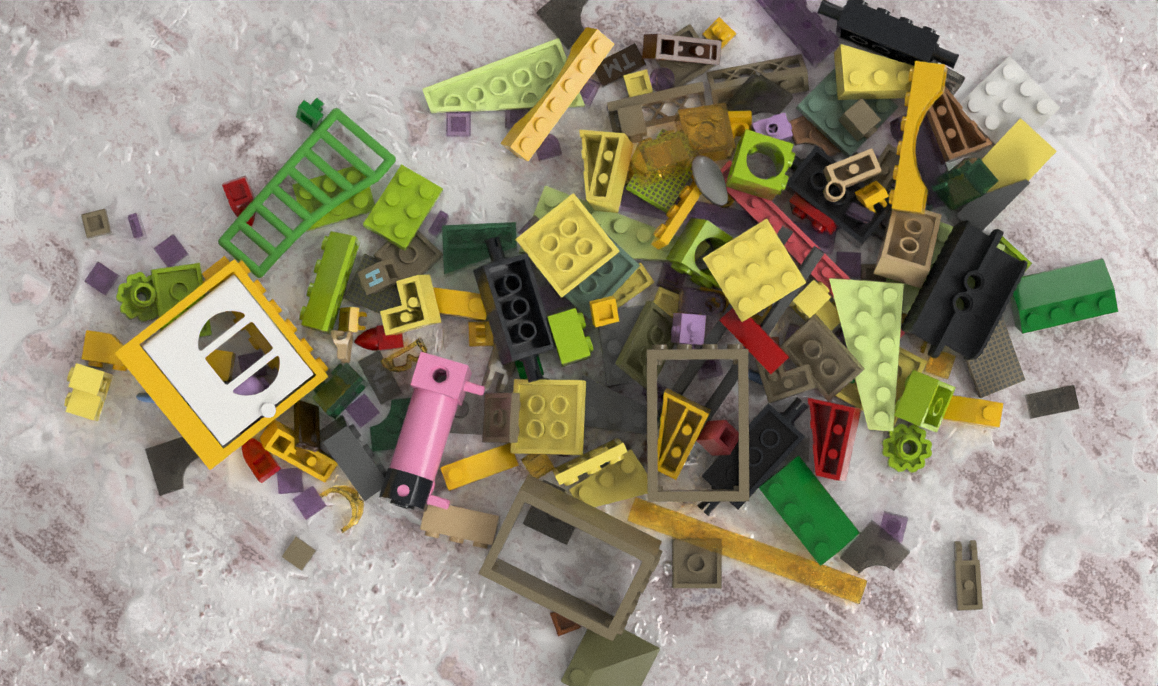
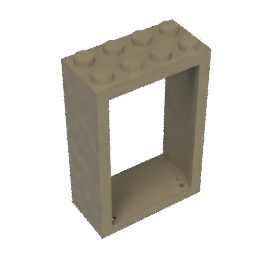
(685, 352)
(592, 522)

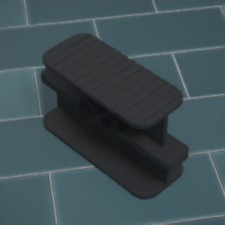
(996, 277)

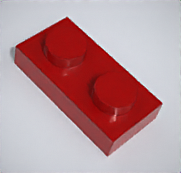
(805, 210)

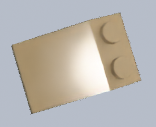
(908, 247)

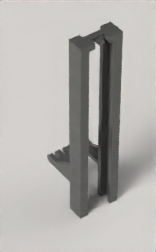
(719, 329)

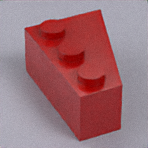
(833, 437)

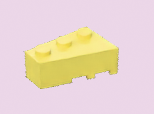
(869, 75)
(605, 167)
(613, 482)

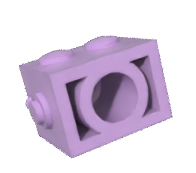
(776, 122)
(688, 329)

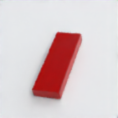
(756, 340)

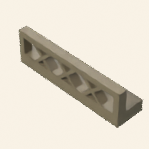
(791, 79)
(658, 98)

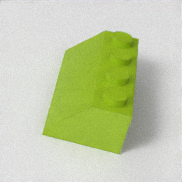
(330, 282)

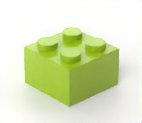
(569, 337)
(924, 401)

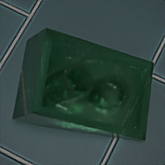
(339, 390)

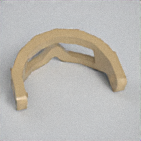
(344, 346)

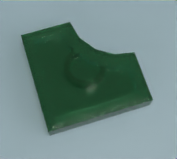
(386, 434)

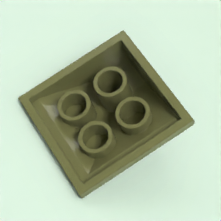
(610, 662)

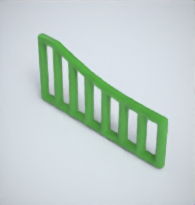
(328, 204)

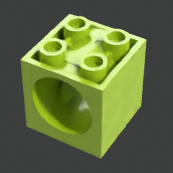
(777, 150)
(683, 252)

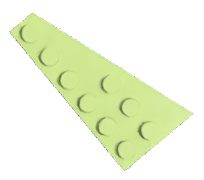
(502, 85)
(628, 233)
(872, 330)

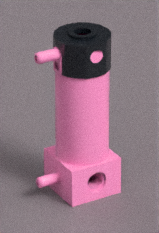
(425, 432)

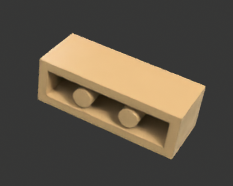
(460, 525)

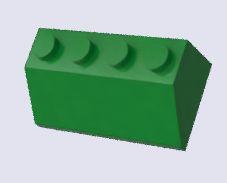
(1063, 296)
(809, 510)

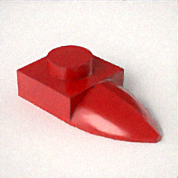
(239, 196)
(375, 340)
(259, 460)

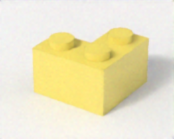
(815, 300)
(417, 308)
(88, 392)

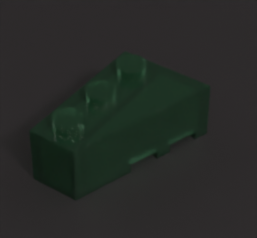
(964, 183)
(466, 247)

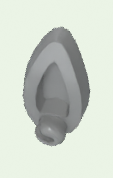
(709, 180)

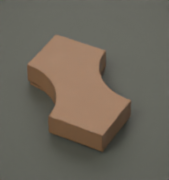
(806, 133)

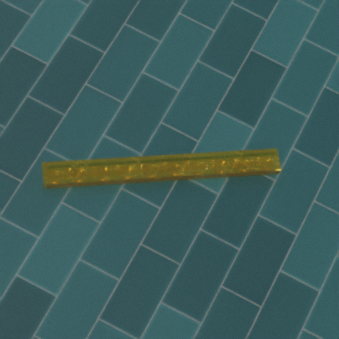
(747, 550)

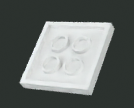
(1005, 99)

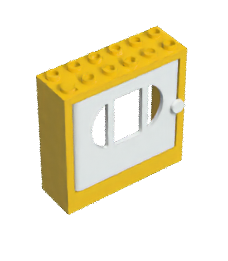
(185, 365)

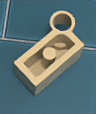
(850, 172)

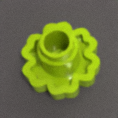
(131, 305)
(919, 448)

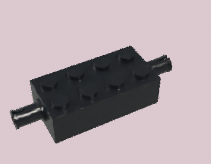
(886, 34)
(809, 184)
(514, 309)
(770, 443)

